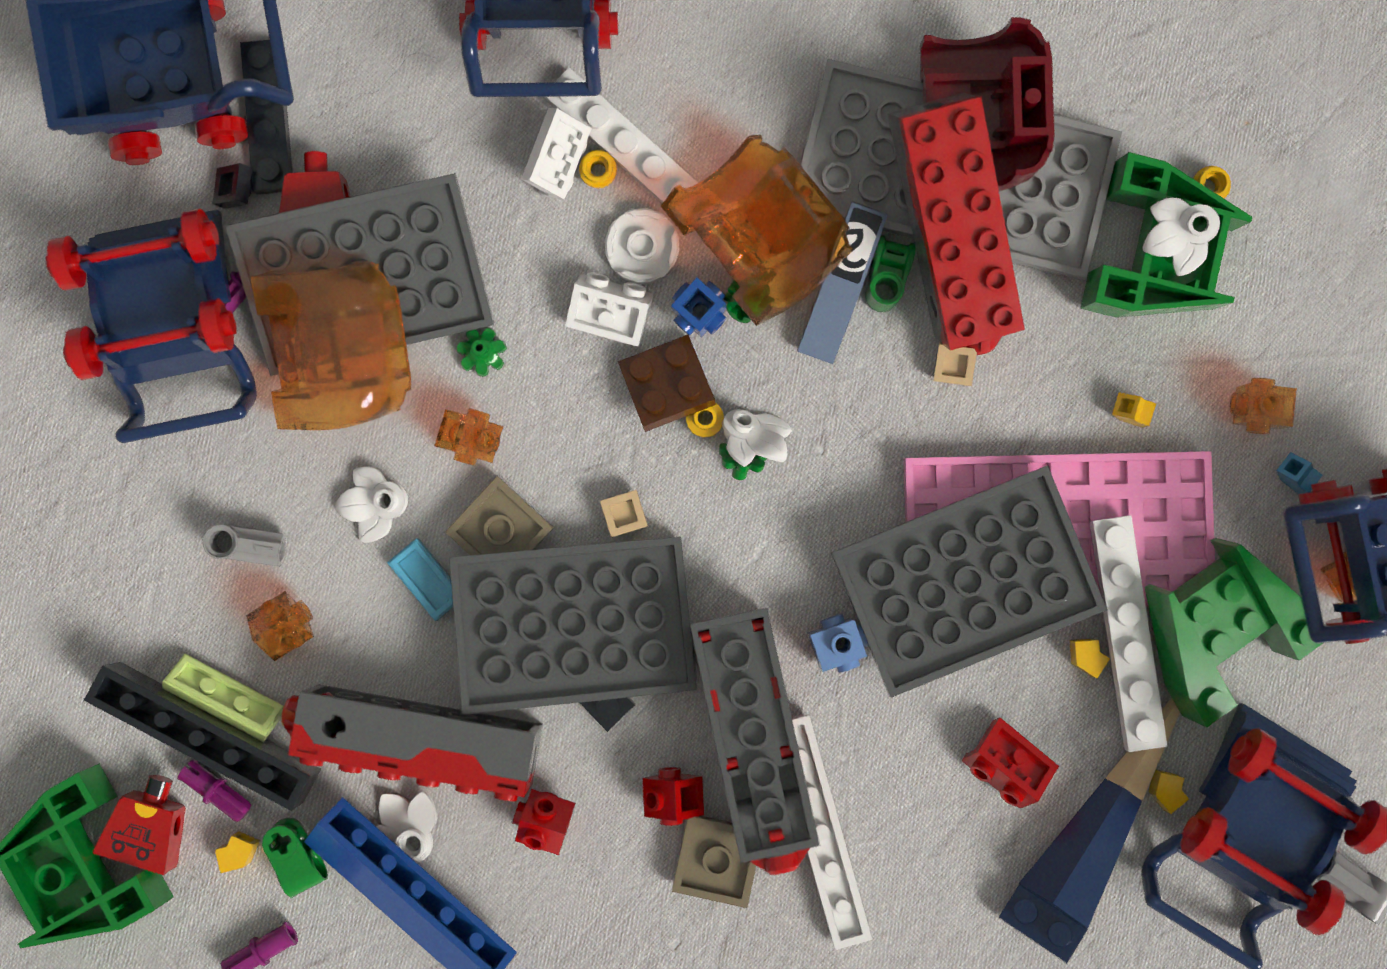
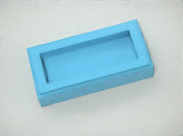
(424, 578)

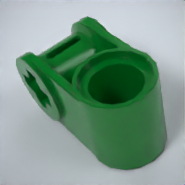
(889, 267)
(294, 862)

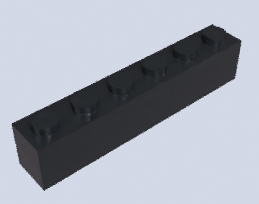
(201, 736)

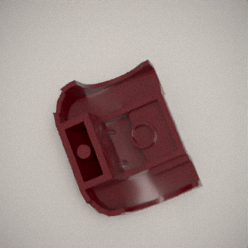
(1016, 89)

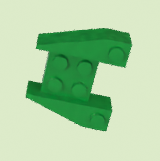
(1152, 283)
(1216, 618)
(60, 878)

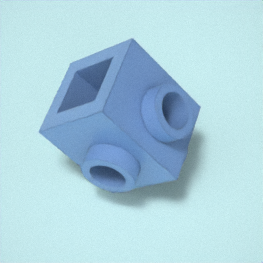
(824, 641)

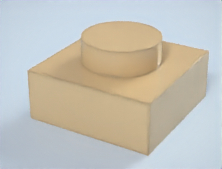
(955, 365)
(623, 513)

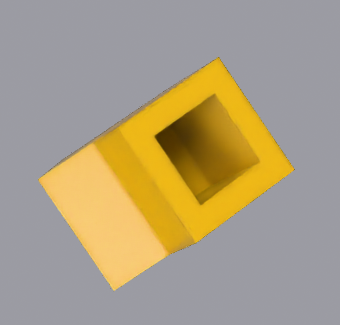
(1133, 410)
(1087, 656)
(1167, 790)
(237, 852)

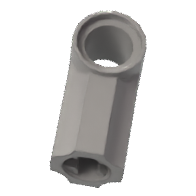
(247, 545)
(1362, 890)

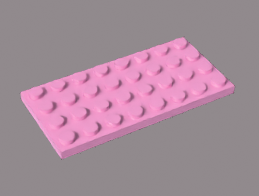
(1160, 490)

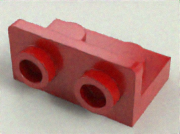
(1011, 765)

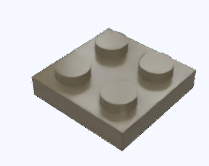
(499, 523)
(711, 864)

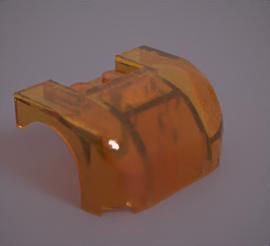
(764, 227)
(334, 345)

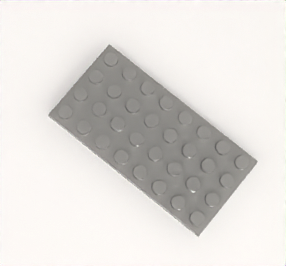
(1047, 219)

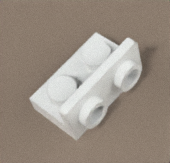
(556, 154)
(609, 308)

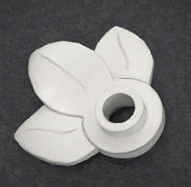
(1176, 234)
(755, 435)
(367, 505)
(405, 819)

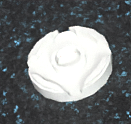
(642, 246)

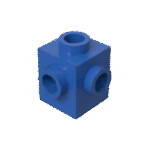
(696, 294)

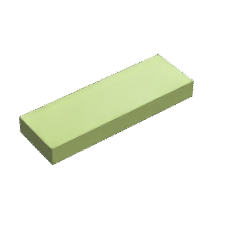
(223, 697)

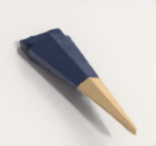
(1068, 880)

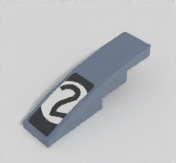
(842, 287)

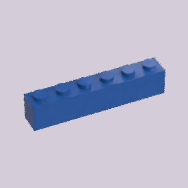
(406, 892)

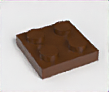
(666, 383)

